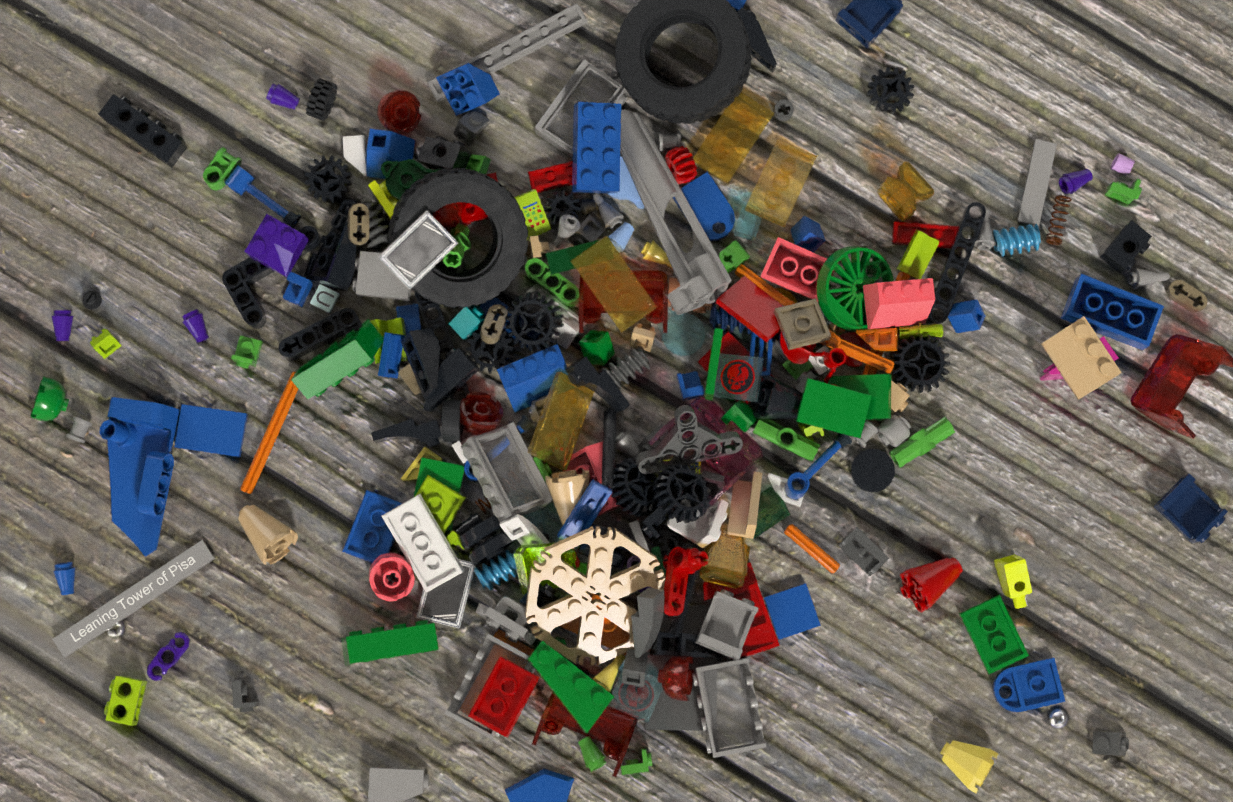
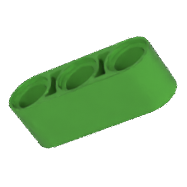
(544, 275)

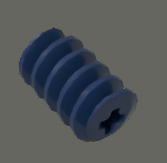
(722, 317)

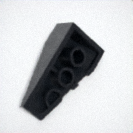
(335, 260)

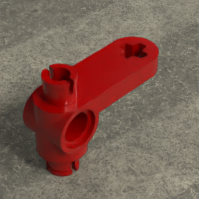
(679, 565)

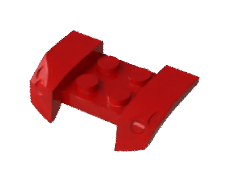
(761, 633)

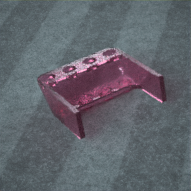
(731, 466)

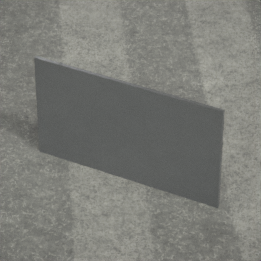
(672, 713)

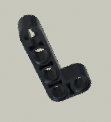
(317, 330)

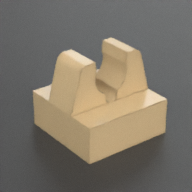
(536, 248)
(642, 338)

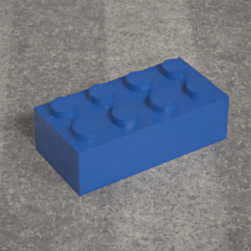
(596, 147)
(1113, 311)

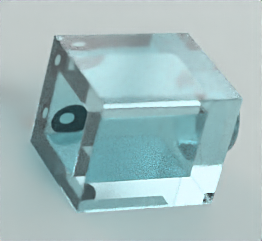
(747, 225)

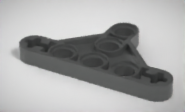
(699, 440)

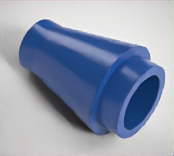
(65, 577)

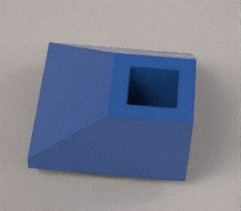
(467, 88)
(386, 147)

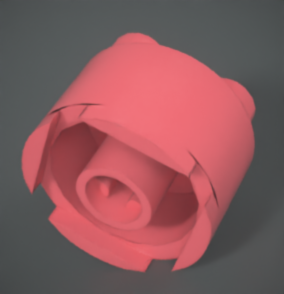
(396, 588)

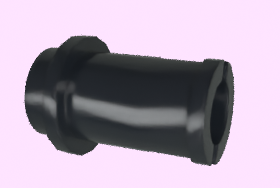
(469, 523)

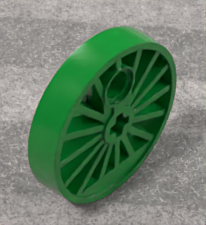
(851, 286)

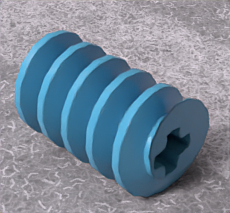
(1017, 239)
(496, 571)

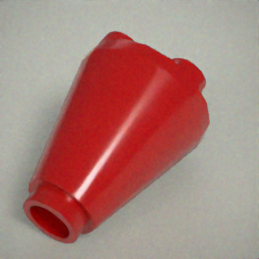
(929, 581)

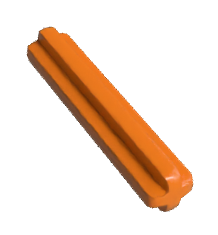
(812, 548)

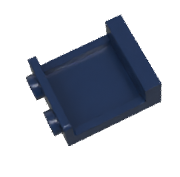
(868, 18)
(1190, 510)

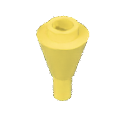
(655, 253)
(608, 674)

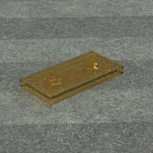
(732, 138)
(780, 183)
(613, 284)
(560, 422)

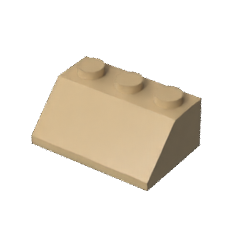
(1081, 358)

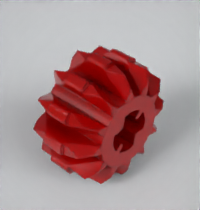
(681, 164)

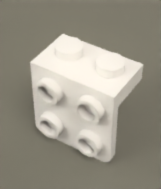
(704, 529)

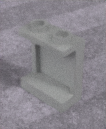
(377, 279)
(727, 624)

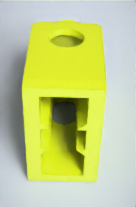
(1013, 570)

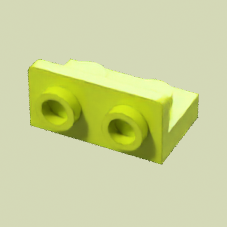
(383, 196)

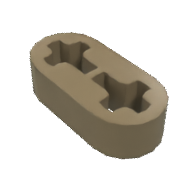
(364, 224)
(1189, 291)
(497, 325)

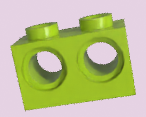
(131, 702)

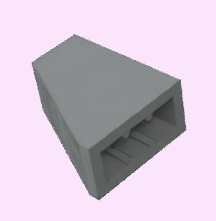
(396, 784)

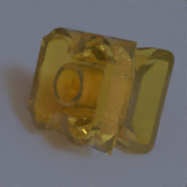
(905, 191)
(726, 561)

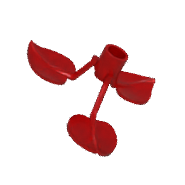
(831, 359)

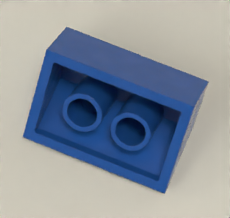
(531, 376)

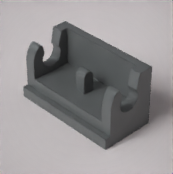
(863, 551)

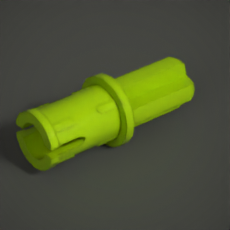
(931, 330)

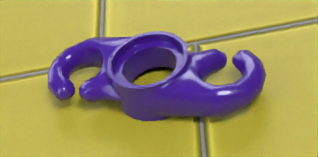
(158, 660)

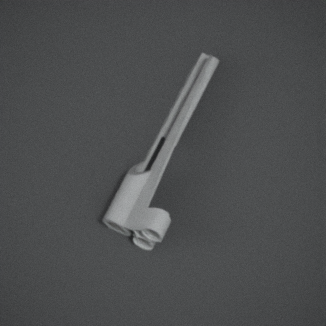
(699, 271)

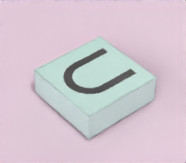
(324, 298)

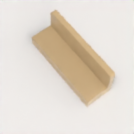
(745, 507)

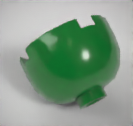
(49, 400)

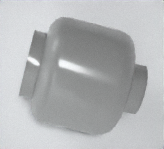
(894, 430)

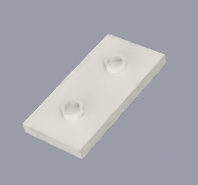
(423, 543)

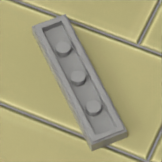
(1036, 182)

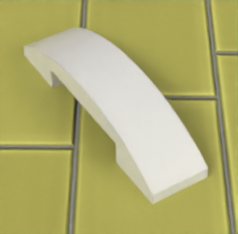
(522, 530)

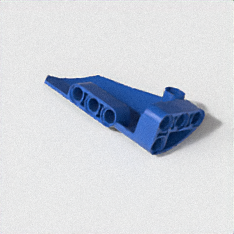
(139, 466)

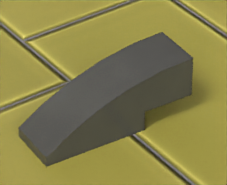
(647, 619)

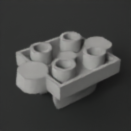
(496, 620)

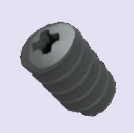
(377, 234)
(628, 367)

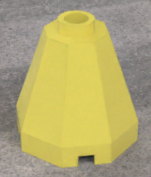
(968, 762)

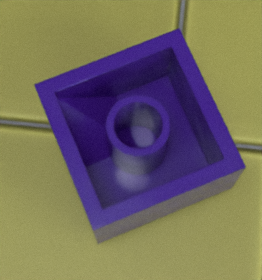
(276, 245)

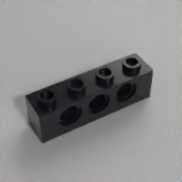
(113, 114)

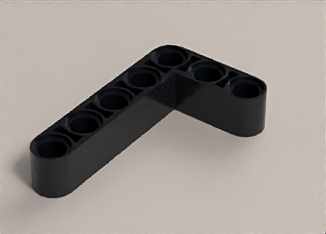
(245, 280)

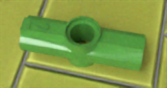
(455, 256)
(922, 442)
(800, 445)

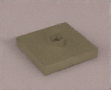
(802, 324)

